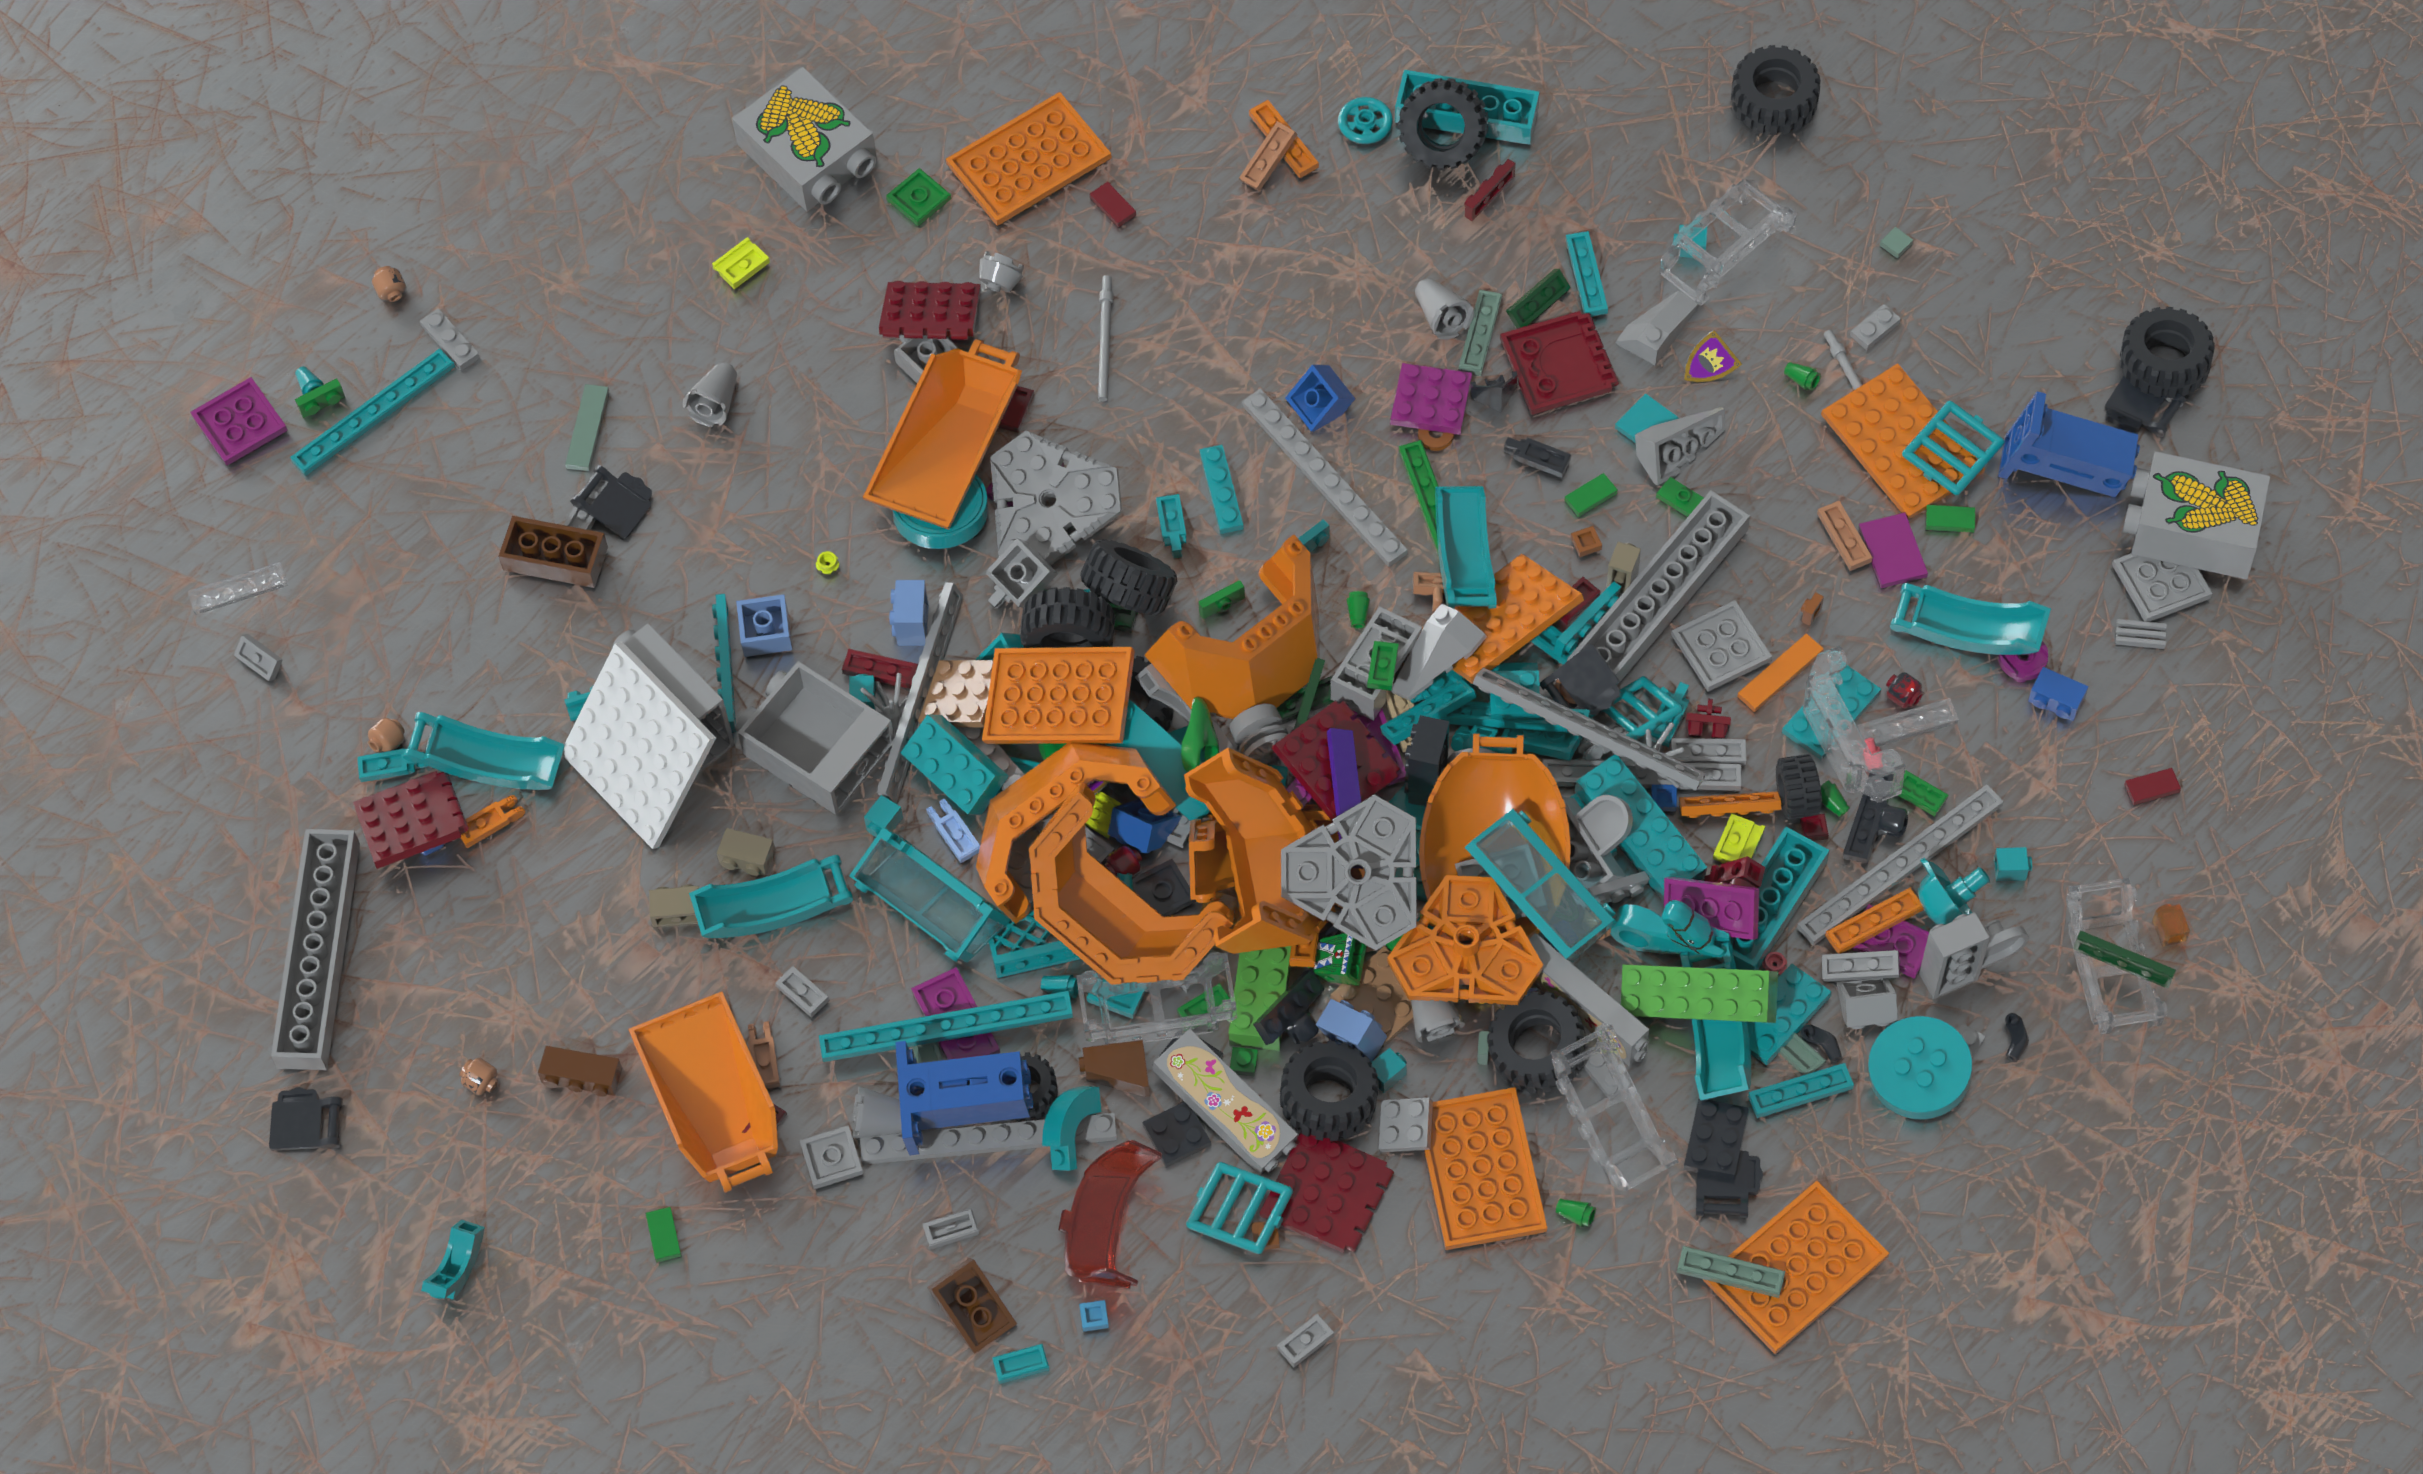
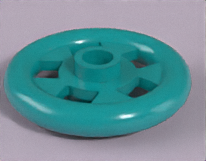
(1367, 137)

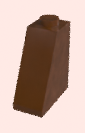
(1117, 1066)

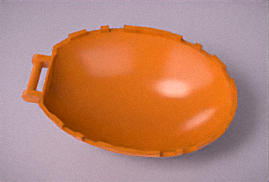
(1478, 792)

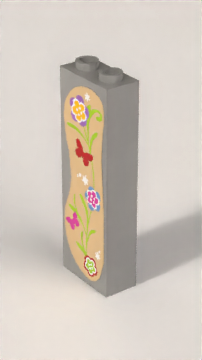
(1590, 1001)
(1225, 1102)

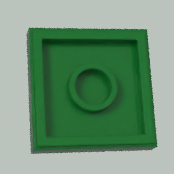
(918, 197)

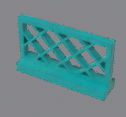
(1023, 960)

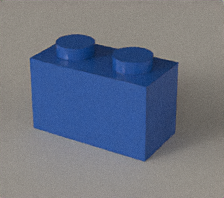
(2058, 694)

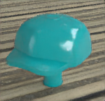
(1948, 900)

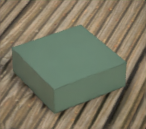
(1896, 242)
(1483, 1048)

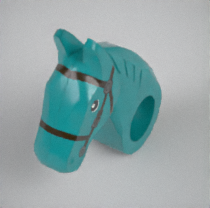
(1674, 932)

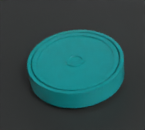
(965, 526)
(1920, 1067)

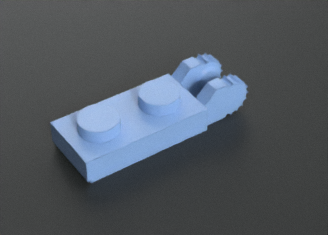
(954, 832)

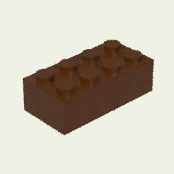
(553, 551)

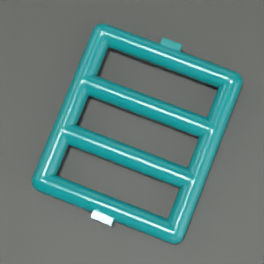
(1937, 422)
(1654, 720)
(1236, 1239)

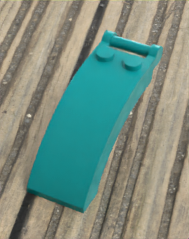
(1464, 546)
(1972, 623)
(485, 754)
(1163, 757)
(769, 901)
(1720, 1045)

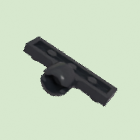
(1873, 820)
(1291, 1012)

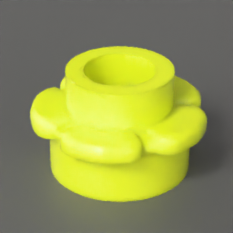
(827, 557)

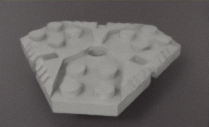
(1030, 474)
(1374, 907)

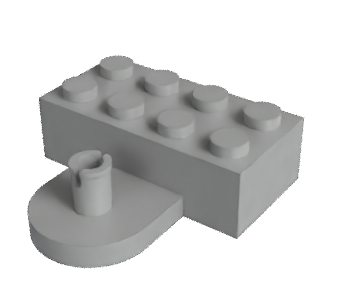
(1594, 834)
(1963, 948)

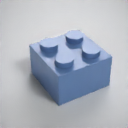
(909, 612)
(764, 625)
(1351, 1027)

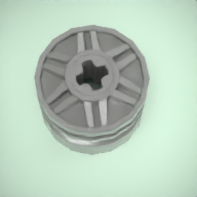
(1258, 731)

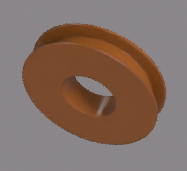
(1435, 444)

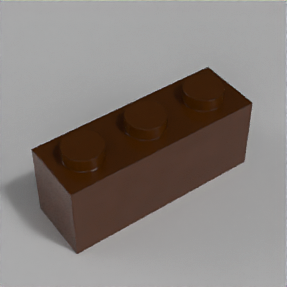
(580, 1071)

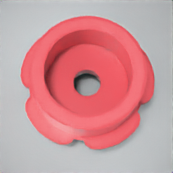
(1775, 957)

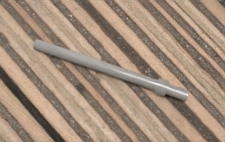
(1106, 300)
(1839, 353)

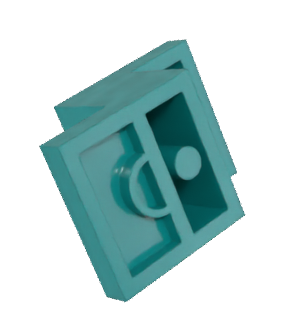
(1523, 674)

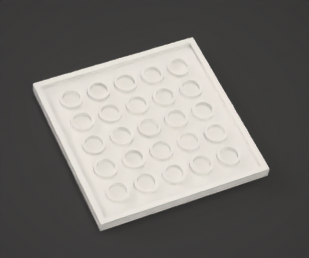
(637, 745)

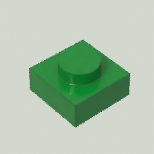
(1244, 1061)

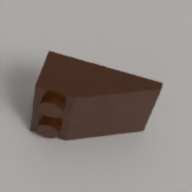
(972, 1305)

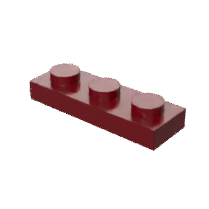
(1489, 189)
(882, 667)

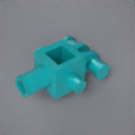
(1464, 739)

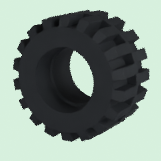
(1798, 786)
(1047, 1091)

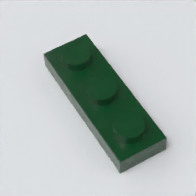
(1538, 299)

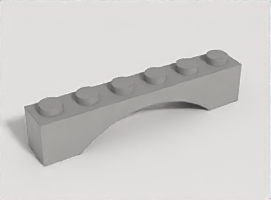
(1159, 689)

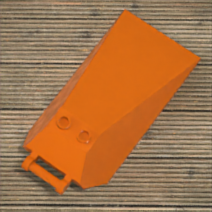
(944, 433)
(709, 1090)

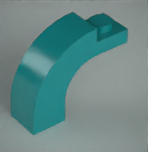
(1063, 1121)
(457, 1262)

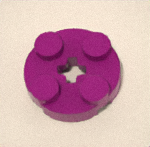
(2024, 670)

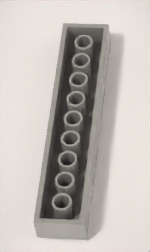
(1667, 583)
(315, 950)

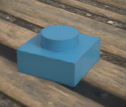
(1094, 1315)

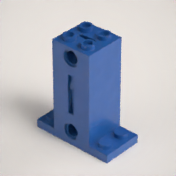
(2069, 449)
(959, 1092)

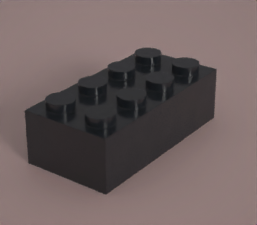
(1425, 758)

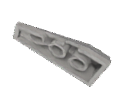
(1658, 328)
(1673, 443)
(1441, 643)

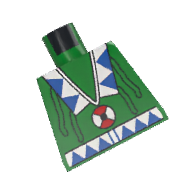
(1340, 959)

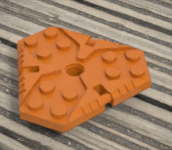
(1494, 964)

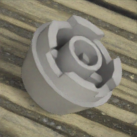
(999, 272)

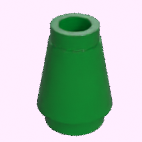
(1803, 375)
(1358, 607)
(1833, 799)
(1576, 1211)

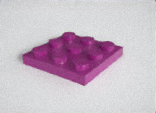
(1431, 398)
(238, 421)

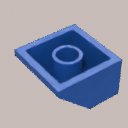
(1319, 397)
(1138, 827)

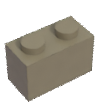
(1623, 565)
(745, 852)
(672, 906)

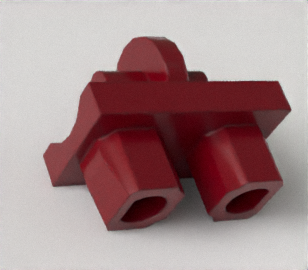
(1719, 723)

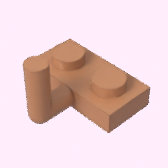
(1429, 584)

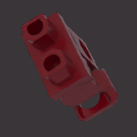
(1738, 872)

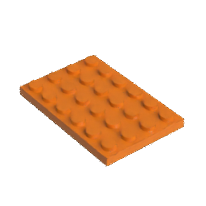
(1028, 158)
(1880, 423)
(1526, 606)
(1058, 695)
(1483, 1170)
(1822, 1260)

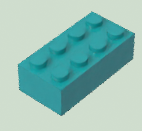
(954, 764)

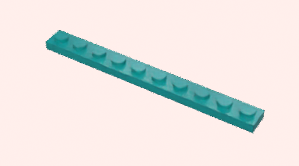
(946, 1026)

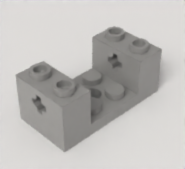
(1351, 678)

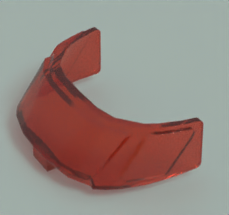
(1098, 1211)

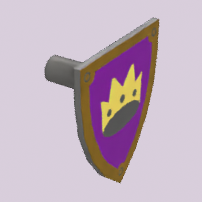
(1710, 359)

